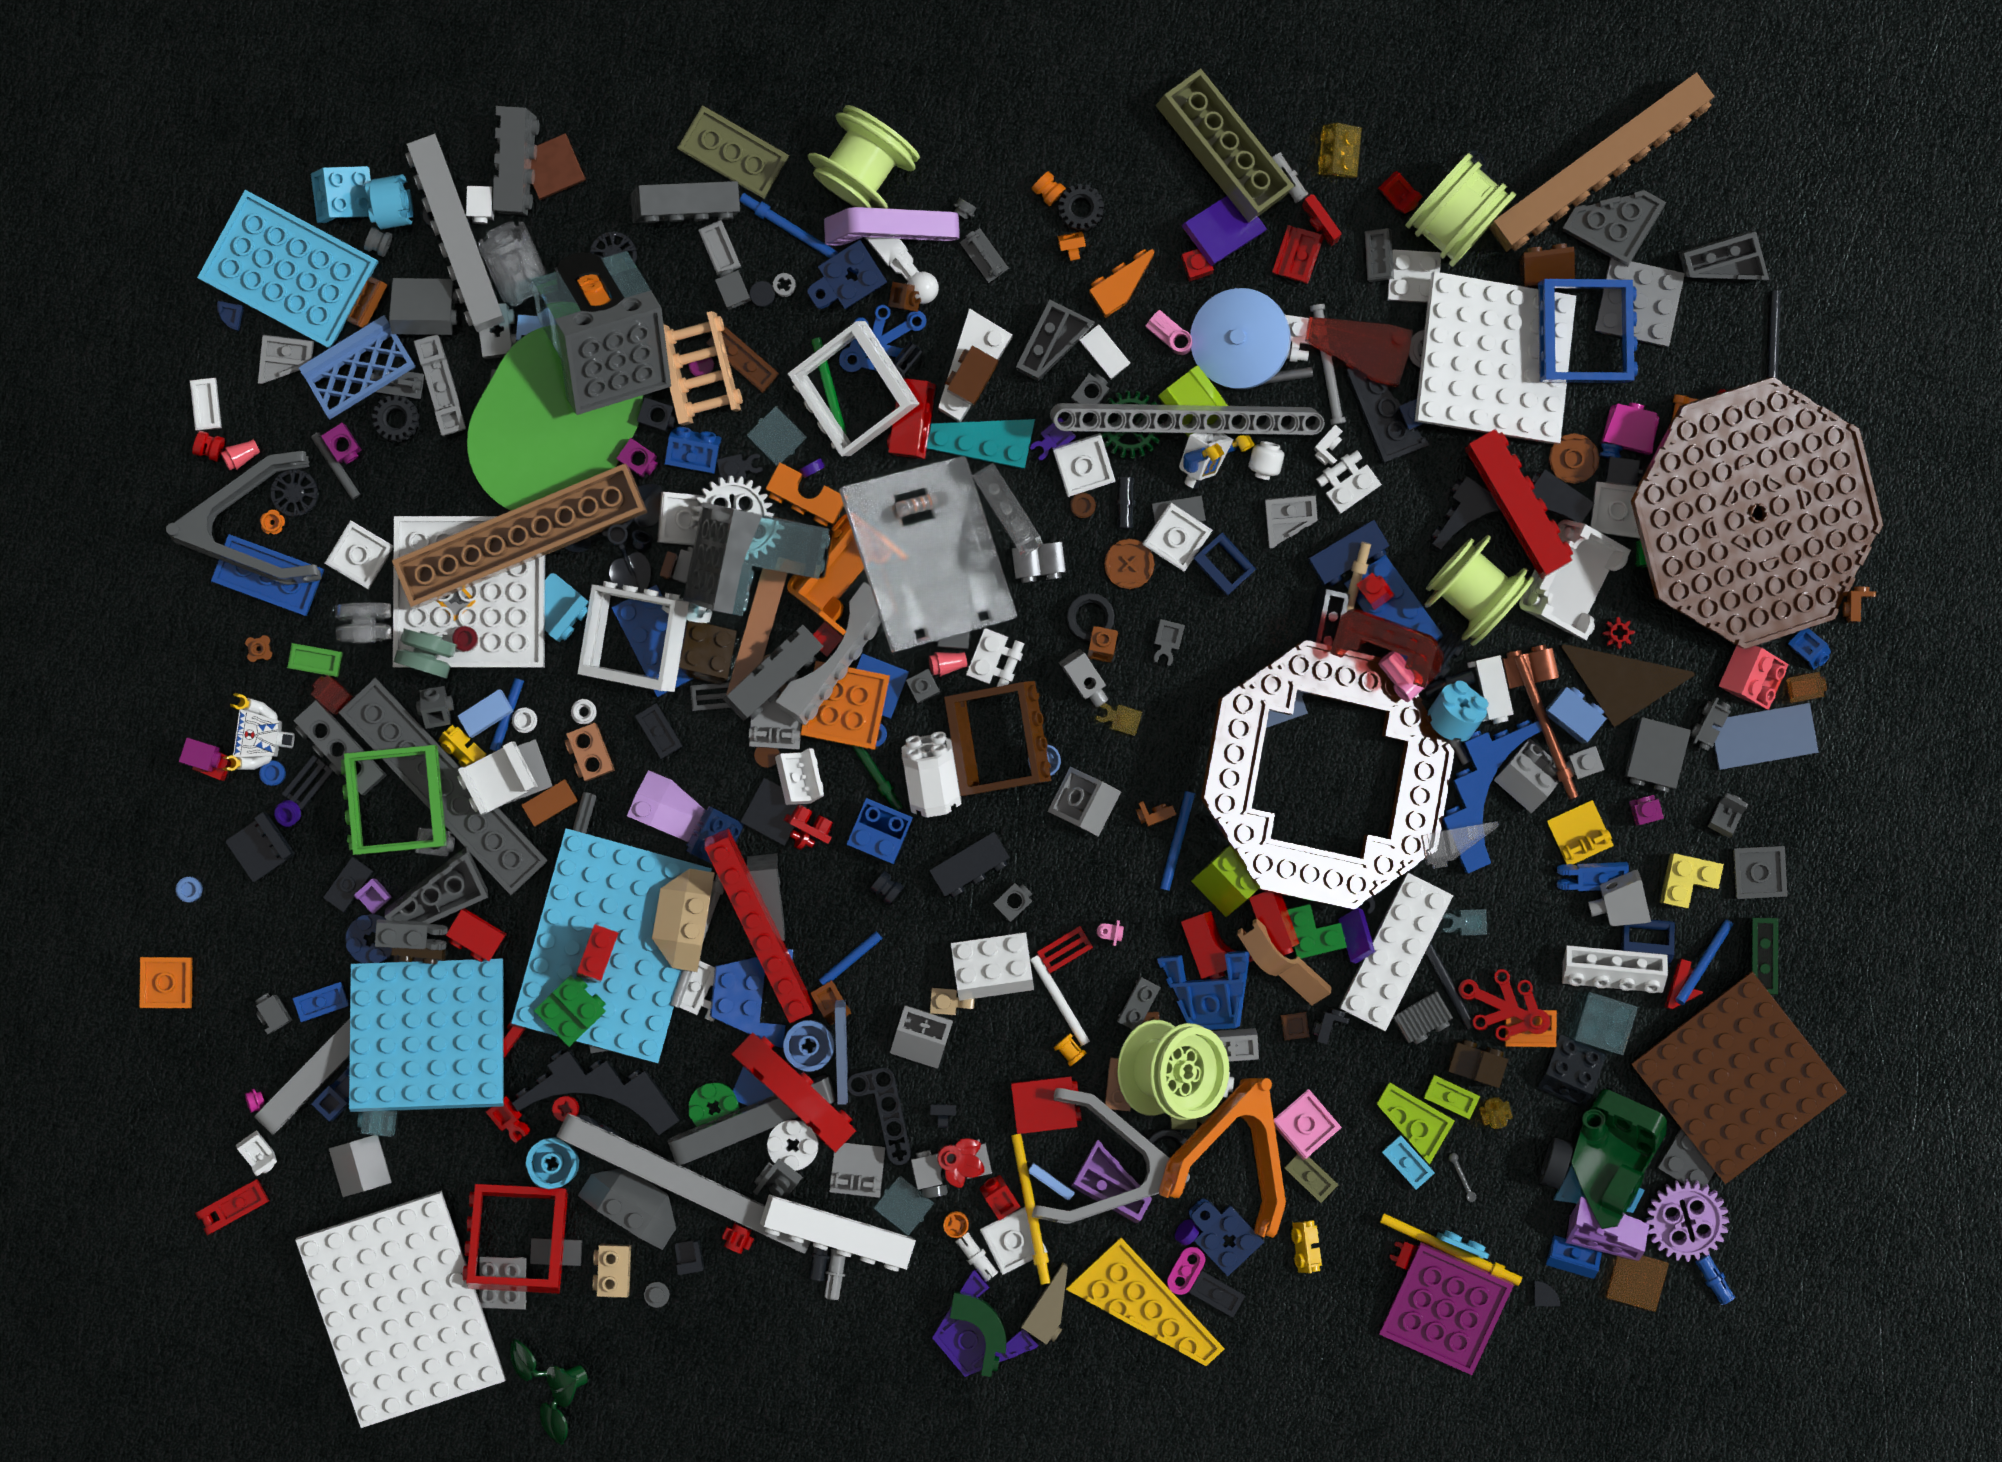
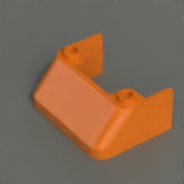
(842, 570)

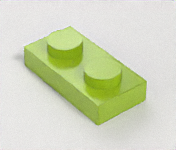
(1451, 1097)

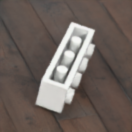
(1614, 969)

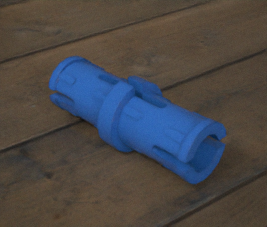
(1715, 1279)

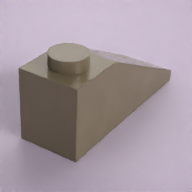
(1047, 1312)

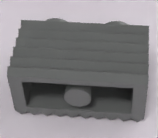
(1422, 1018)

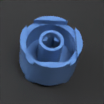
(797, 1037)

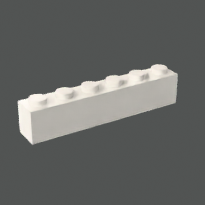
(837, 1232)

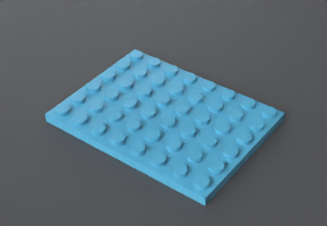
(619, 891)

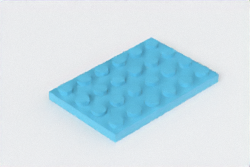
(287, 269)

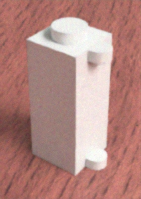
(1493, 688)

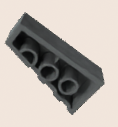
(514, 159)
(685, 201)
(773, 672)

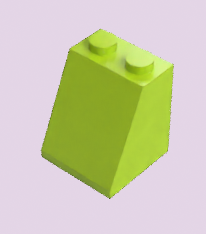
(1225, 882)

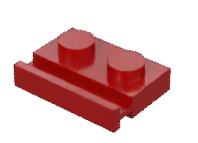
(1298, 254)

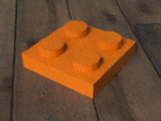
(165, 982)

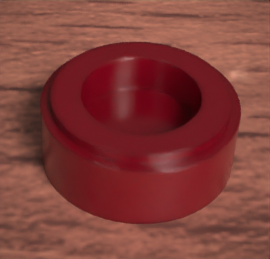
(465, 638)

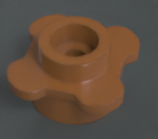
(252, 645)

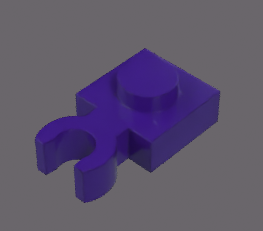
(1053, 438)

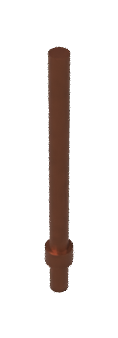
(1564, 773)

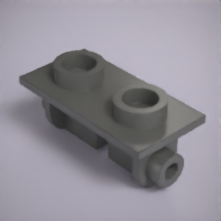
(984, 255)
(407, 385)
(1713, 714)
(1138, 1003)

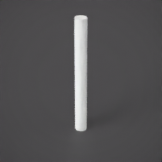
(1059, 1000)

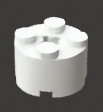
(807, 1145)

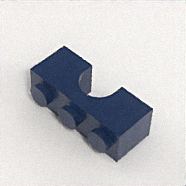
(334, 1097)

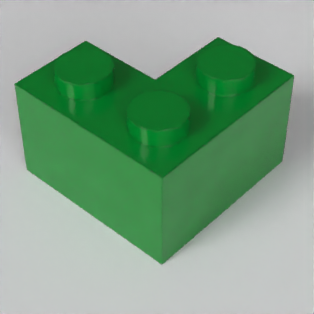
(1312, 939)

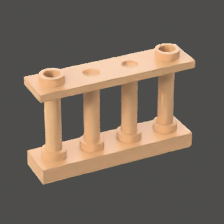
(679, 386)

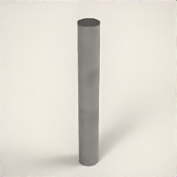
(1291, 375)

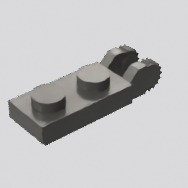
(408, 934)

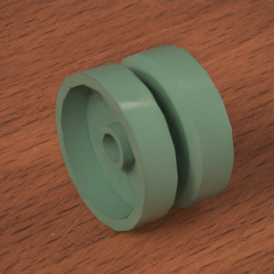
(425, 652)

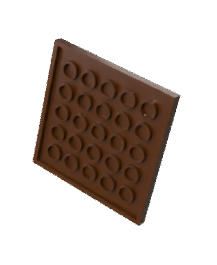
(1738, 1077)

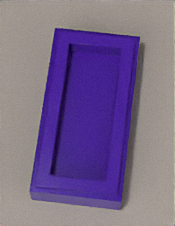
(1357, 935)

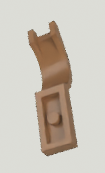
(1293, 971)

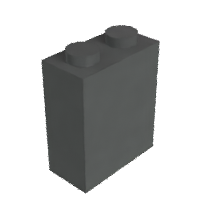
(423, 306)
(1657, 754)

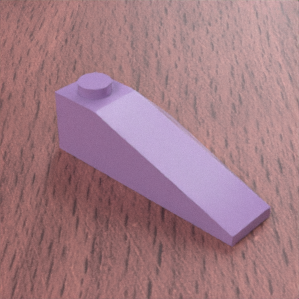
(666, 807)

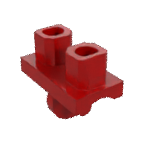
(819, 830)

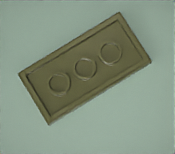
(733, 152)

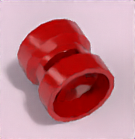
(208, 446)

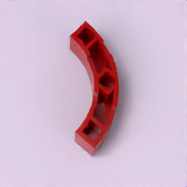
(794, 1091)

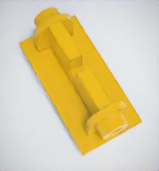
(454, 742)
(1306, 1258)

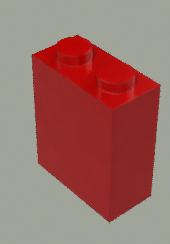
(597, 953)
(1038, 1110)

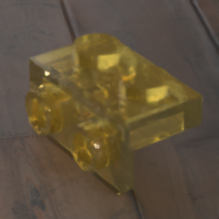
(1339, 150)

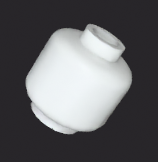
(1266, 460)

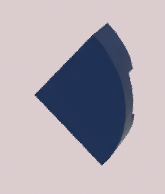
(230, 314)

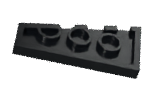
(1384, 418)

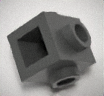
(435, 707)

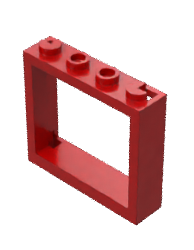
(553, 1283)

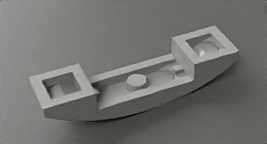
(440, 385)

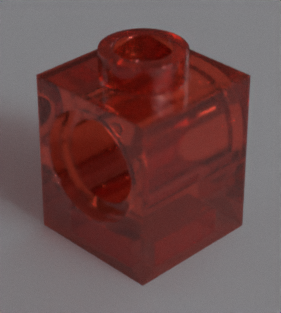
(331, 694)

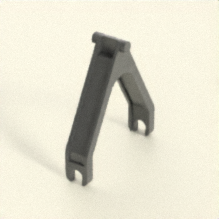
(195, 527)

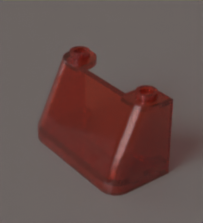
(1423, 651)

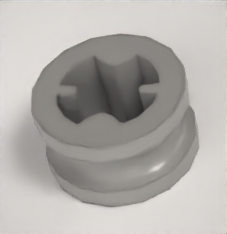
(782, 292)

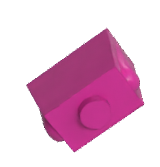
(1631, 428)

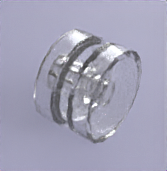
(364, 625)

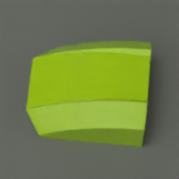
(1193, 389)

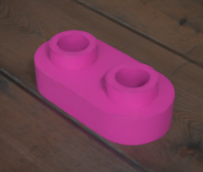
(1186, 1270)

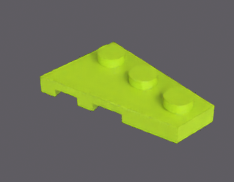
(1415, 1120)

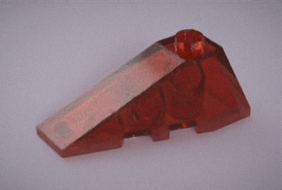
(1369, 347)

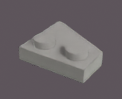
(282, 356)
(1289, 516)

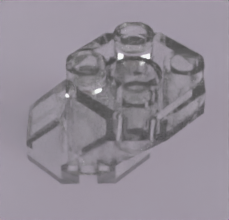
(512, 261)

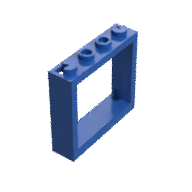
(1547, 359)

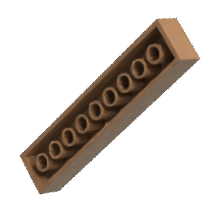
(1602, 161)
(519, 536)

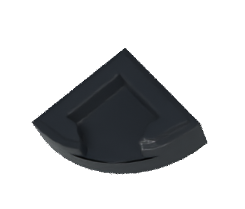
(1545, 1295)

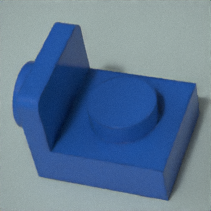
(1810, 648)

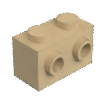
(613, 1270)

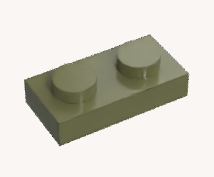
(1311, 1177)

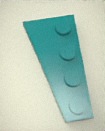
(988, 441)

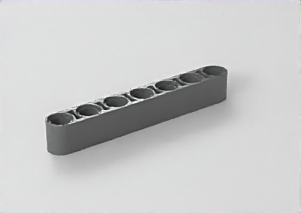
(739, 1125)

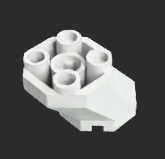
(931, 774)

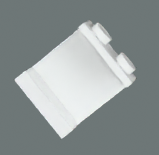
(497, 779)

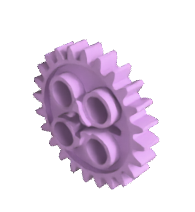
(1708, 1214)

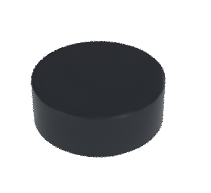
(762, 294)

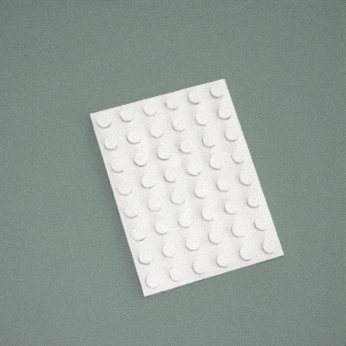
(400, 1309)

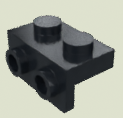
(1322, 1028)

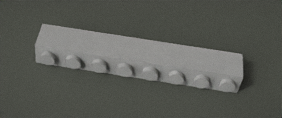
(455, 233)

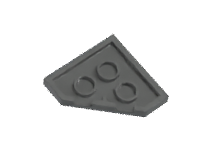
(1616, 224)

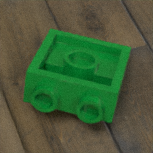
(570, 1010)

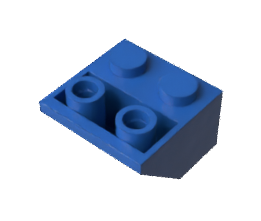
(879, 831)

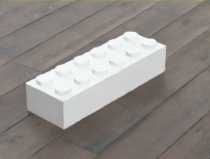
(1398, 951)

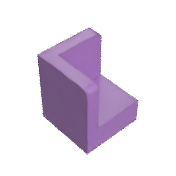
(373, 895)

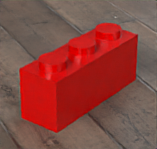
(911, 432)

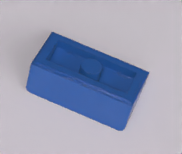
(1573, 1258)

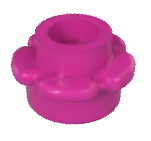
(254, 1101)

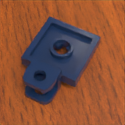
(838, 287)
(1215, 1226)

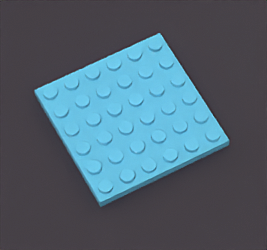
(426, 1035)

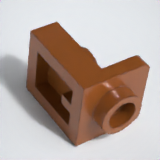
(1102, 644)
(1159, 814)
(825, 1000)

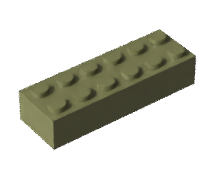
(1224, 145)

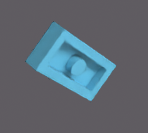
(1408, 1162)

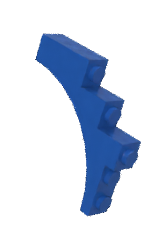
(1473, 786)

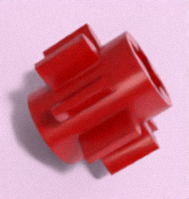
(1622, 627)
(737, 1238)

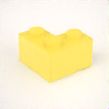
(1683, 874)

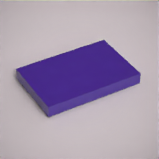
(1221, 230)

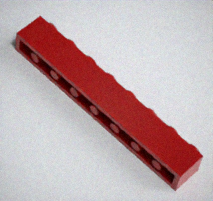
(758, 925)

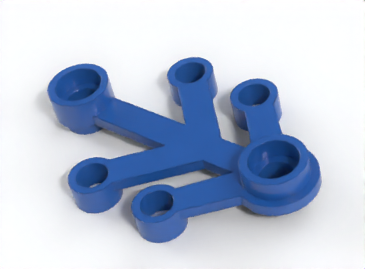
(854, 349)

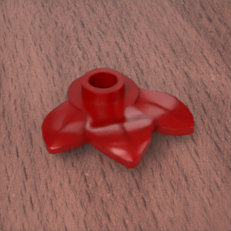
(964, 1163)

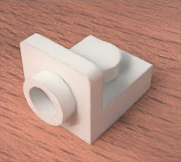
(1330, 441)

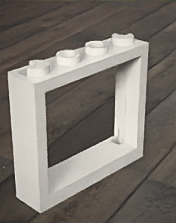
(884, 366)
(595, 632)

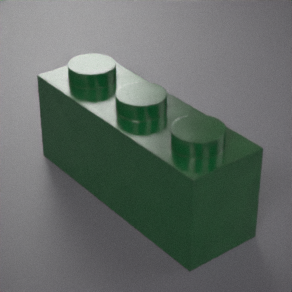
(1765, 952)

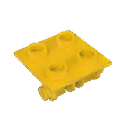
(1580, 833)

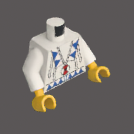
(257, 735)

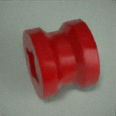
(567, 1104)

